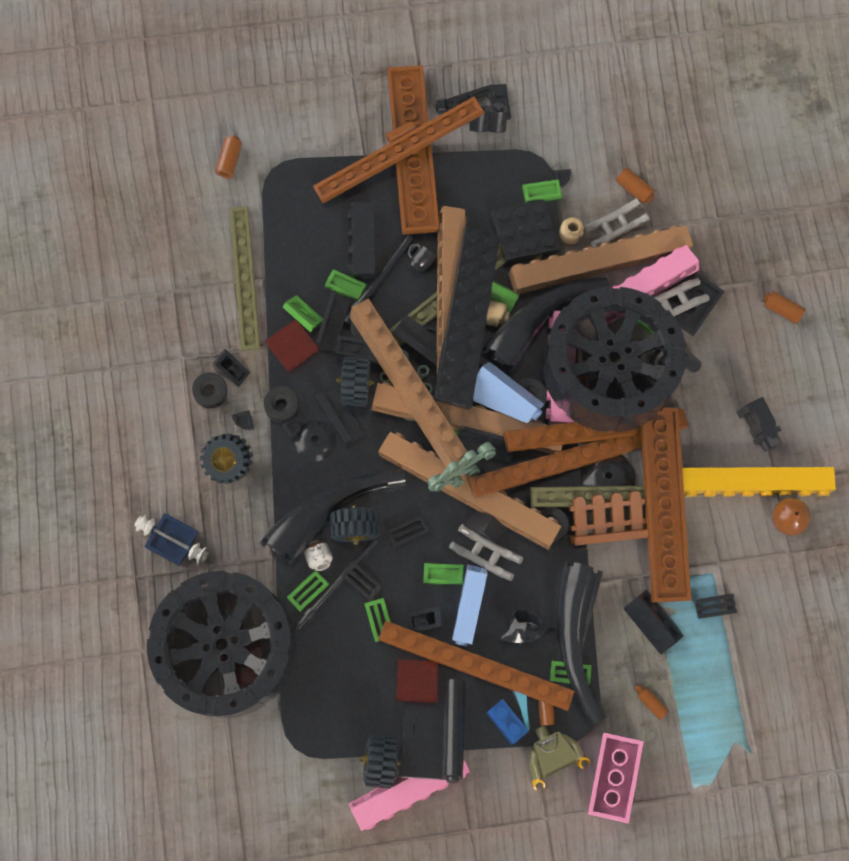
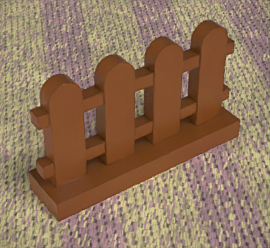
(617, 522)

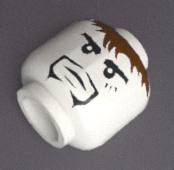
(318, 555)

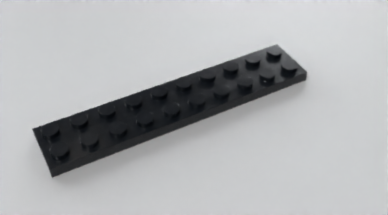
(467, 318)

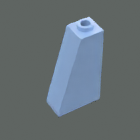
(504, 395)
(469, 605)

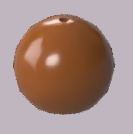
(786, 520)

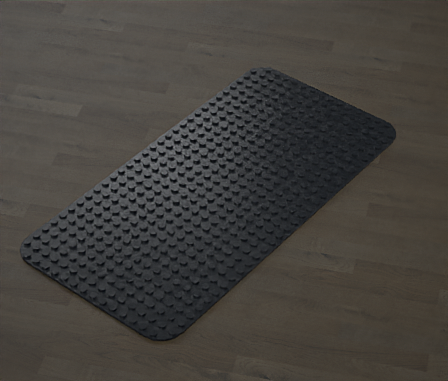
(340, 676)

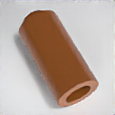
(228, 157)
(636, 186)
(783, 306)

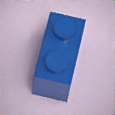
(507, 722)

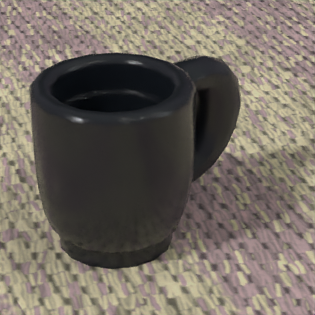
(422, 258)

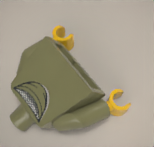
(553, 755)

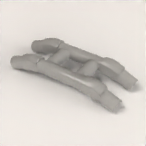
(619, 214)
(679, 291)
(497, 551)

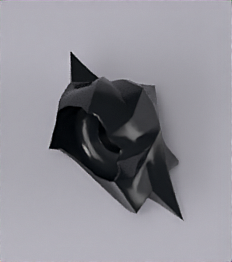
(526, 628)

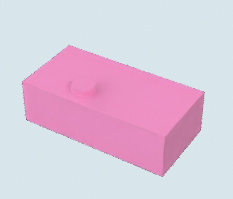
(615, 778)

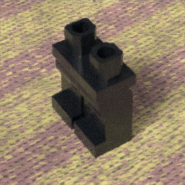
(761, 423)

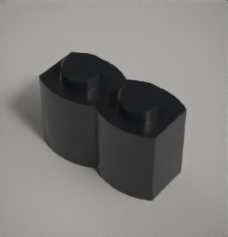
(492, 120)

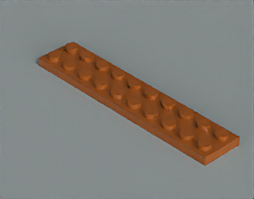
(416, 171)
(665, 508)

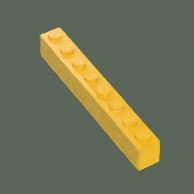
(758, 481)

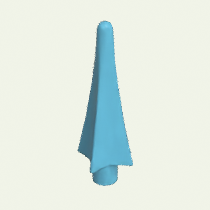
(522, 702)

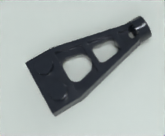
(495, 93)

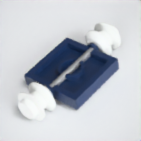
(171, 539)

